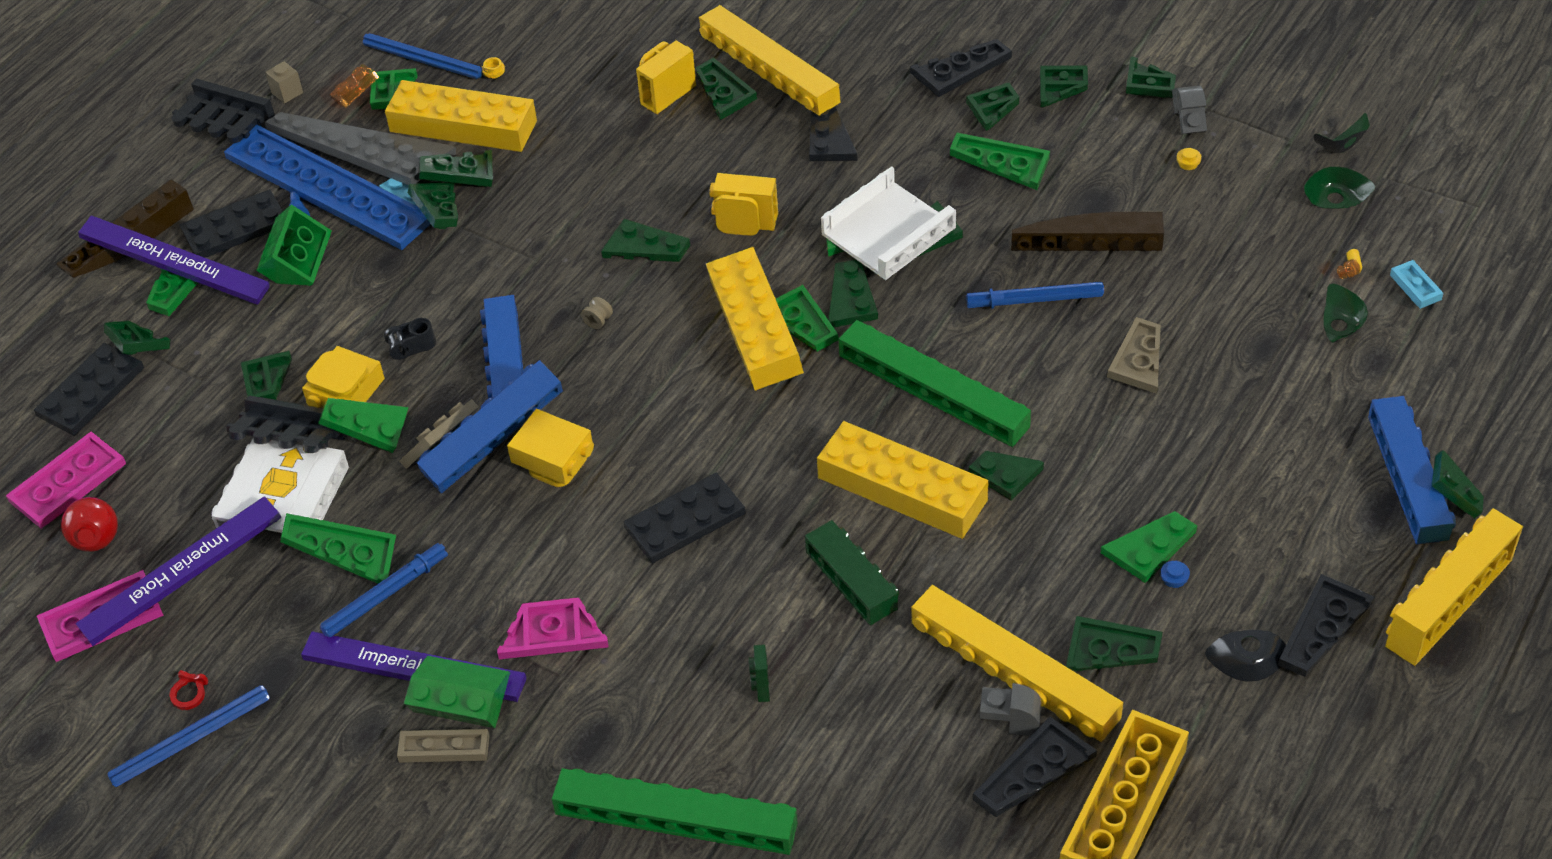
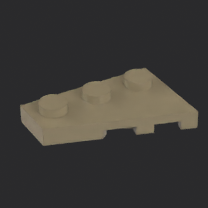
(1138, 356)
(442, 426)

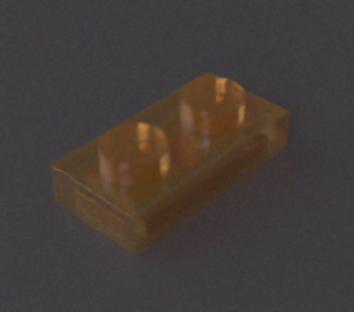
(354, 85)

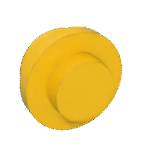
(493, 67)
(1188, 158)

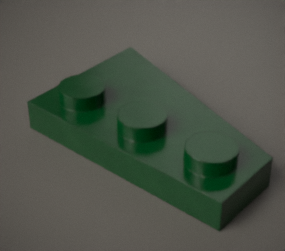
(463, 169)
(851, 295)
(1109, 644)

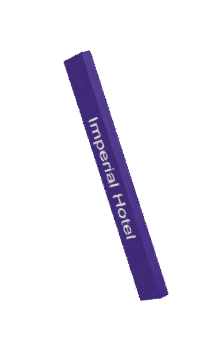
(174, 260)
(178, 571)
(384, 660)

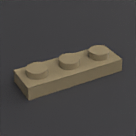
(443, 745)

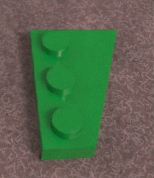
(169, 292)
(806, 319)
(1150, 546)

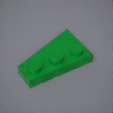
(365, 421)

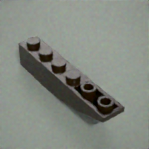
(148, 218)
(1093, 233)

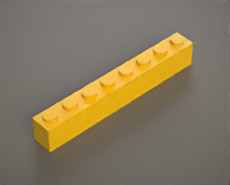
(770, 60)
(1017, 662)

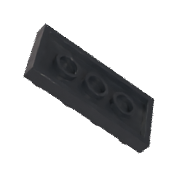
(231, 224)
(89, 389)
(684, 517)

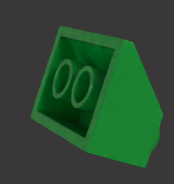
(294, 248)
(457, 691)

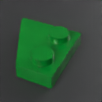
(385, 86)

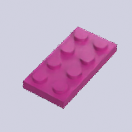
(66, 479)
(60, 622)

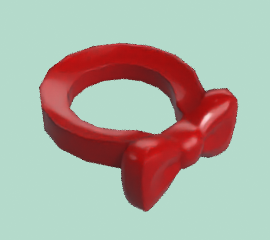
(185, 677)

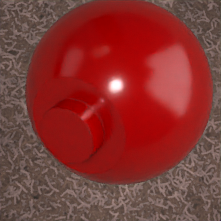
(89, 524)

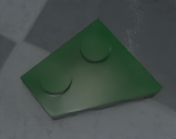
(1061, 82)
(993, 104)
(133, 338)
(1455, 485)
(759, 673)

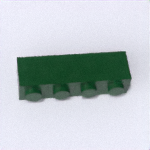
(852, 572)

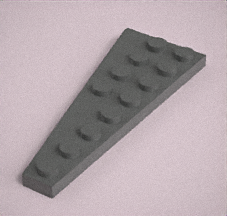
(374, 150)

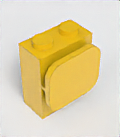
(665, 75)
(744, 203)
(342, 376)
(551, 448)

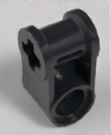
(412, 337)

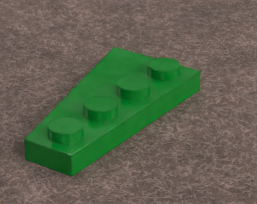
(1005, 159)
(345, 546)

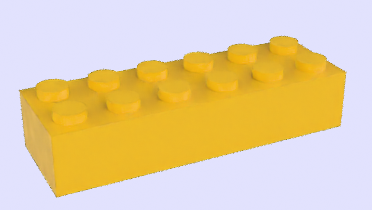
(461, 115)
(754, 318)
(903, 479)
(1452, 586)
(1127, 790)

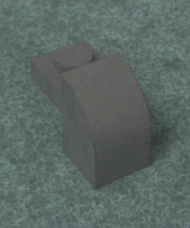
(1190, 105)
(1018, 706)

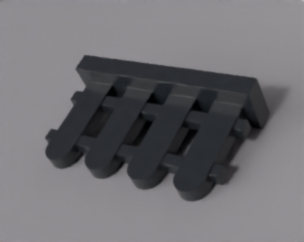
(230, 102)
(280, 415)

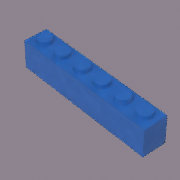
(503, 342)
(489, 426)
(1410, 470)

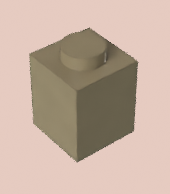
(284, 82)

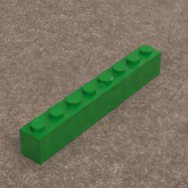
(935, 383)
(675, 811)

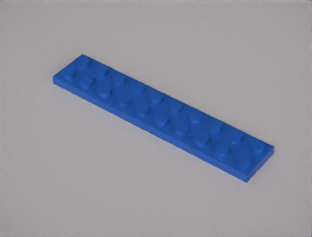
(329, 187)

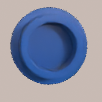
(1175, 574)

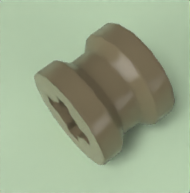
(596, 313)

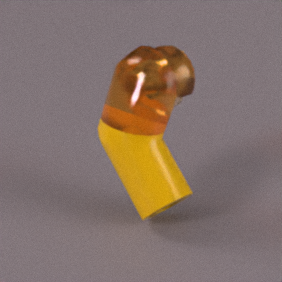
(1352, 266)

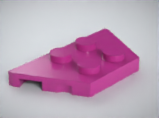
(552, 629)

